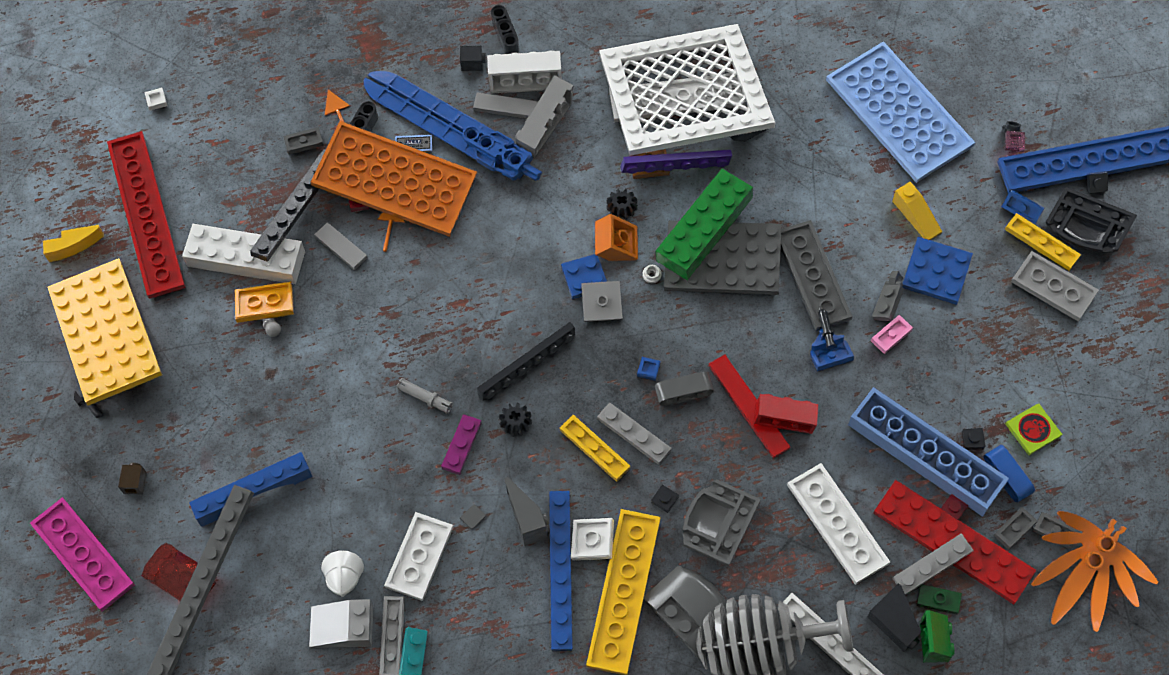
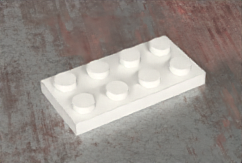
(419, 556)

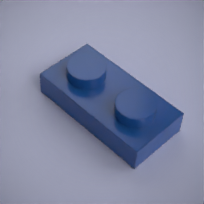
(1023, 206)

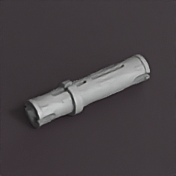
(431, 399)

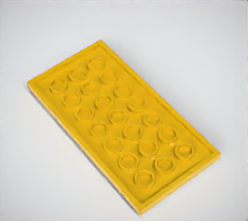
(104, 332)

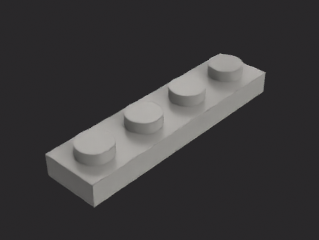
(634, 433)
(933, 564)

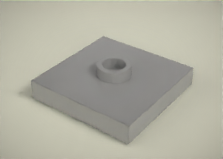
(601, 301)

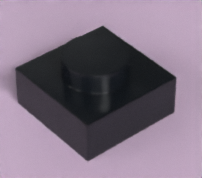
(1097, 182)
(973, 439)
(664, 498)

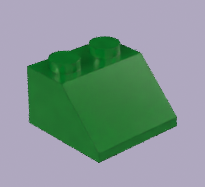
(936, 637)

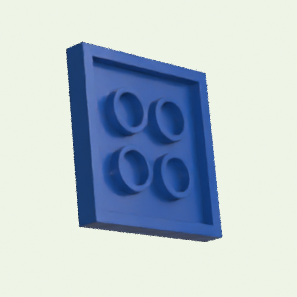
(937, 270)

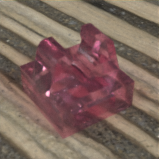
(1014, 142)

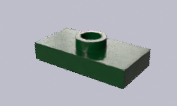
(939, 599)

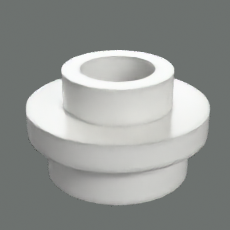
(652, 269)

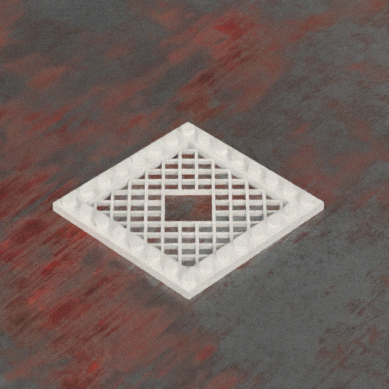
(638, 140)

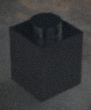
(472, 58)

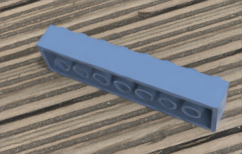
(928, 451)

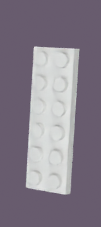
(838, 523)

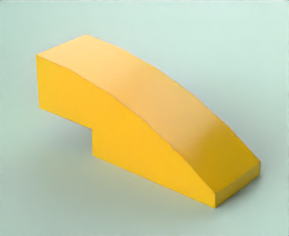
(71, 242)

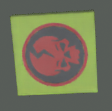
(1033, 429)

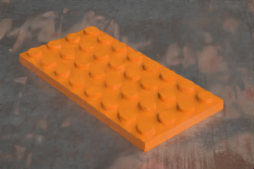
(394, 178)

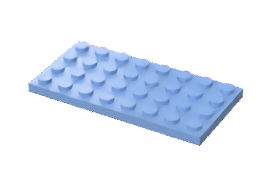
(900, 111)

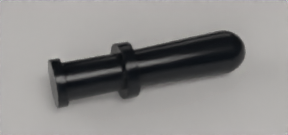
(827, 332)

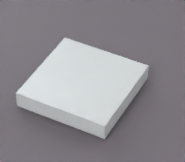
(592, 539)

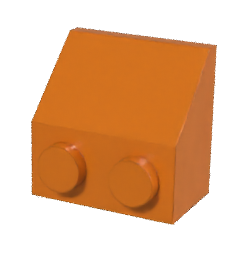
(616, 239)

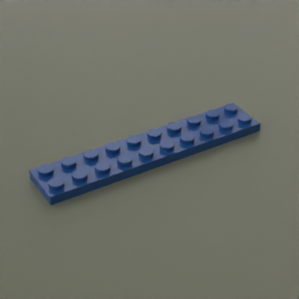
(1077, 160)

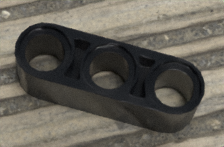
(501, 22)
(363, 119)

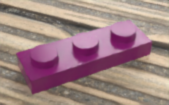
(461, 444)

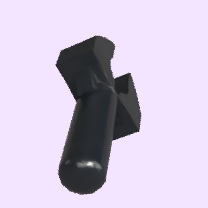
(93, 408)

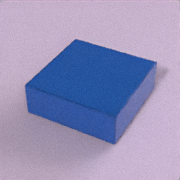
(648, 368)

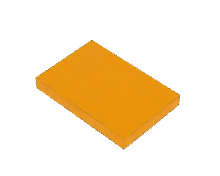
(264, 302)

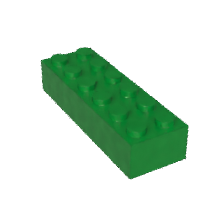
(704, 224)

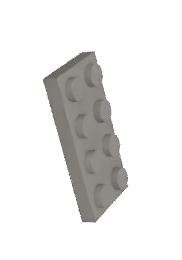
(1055, 286)

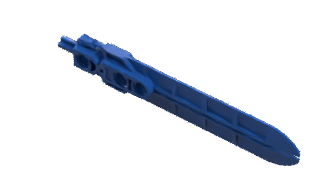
(500, 146)

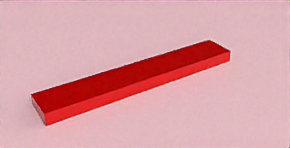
(746, 403)

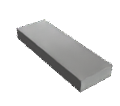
(340, 246)

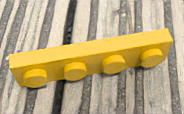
(1042, 242)
(595, 448)

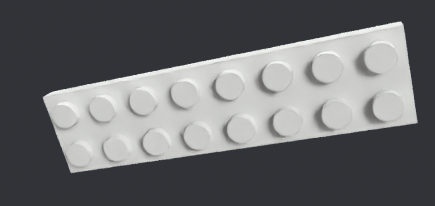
(684, 90)

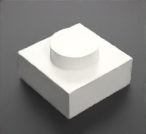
(156, 99)

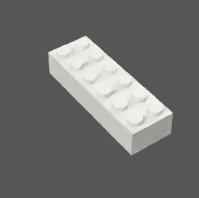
(230, 253)

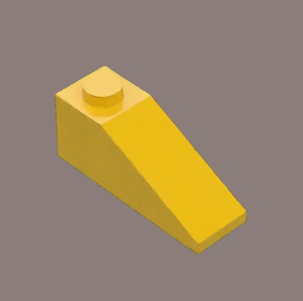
(916, 211)

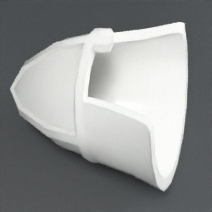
(342, 571)

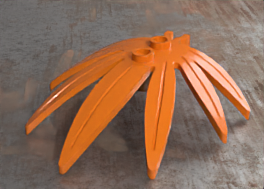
(1096, 553)

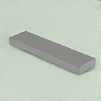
(504, 105)
(392, 635)

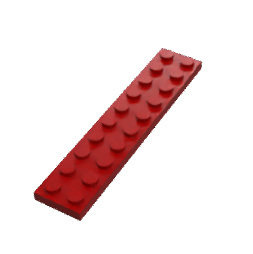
(146, 215)

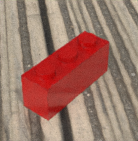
(786, 413)

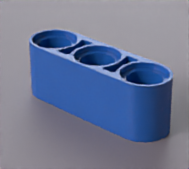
(1019, 484)

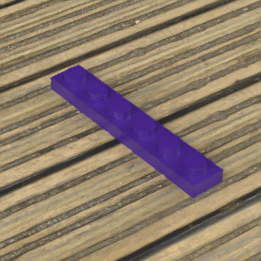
(676, 161)

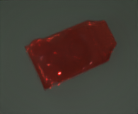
(170, 570)

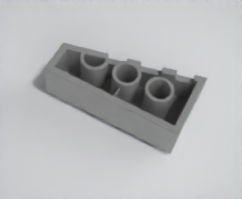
(545, 116)

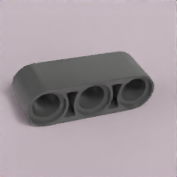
(684, 388)

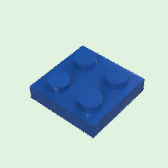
(582, 271)

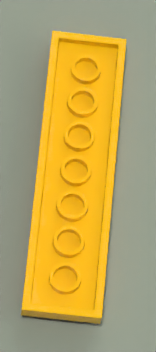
(623, 592)

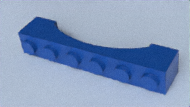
(285, 472)

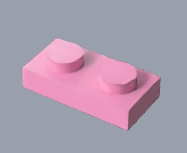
(891, 334)

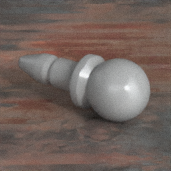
(271, 327)

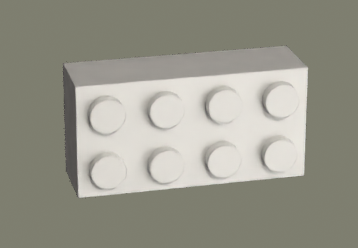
(522, 71)

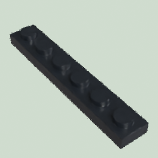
(522, 364)

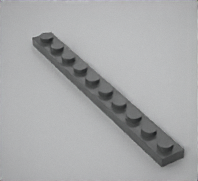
(201, 582)

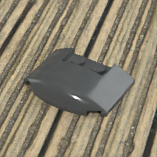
(718, 521)
(683, 603)

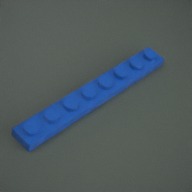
(560, 571)

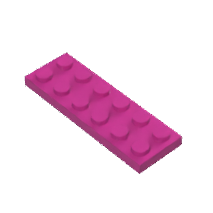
(82, 554)

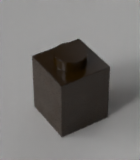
(132, 479)

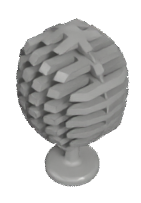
(754, 640)

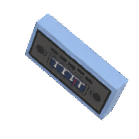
(419, 142)

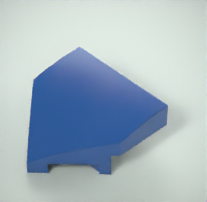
(826, 358)

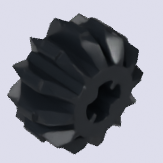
(622, 204)
(509, 424)

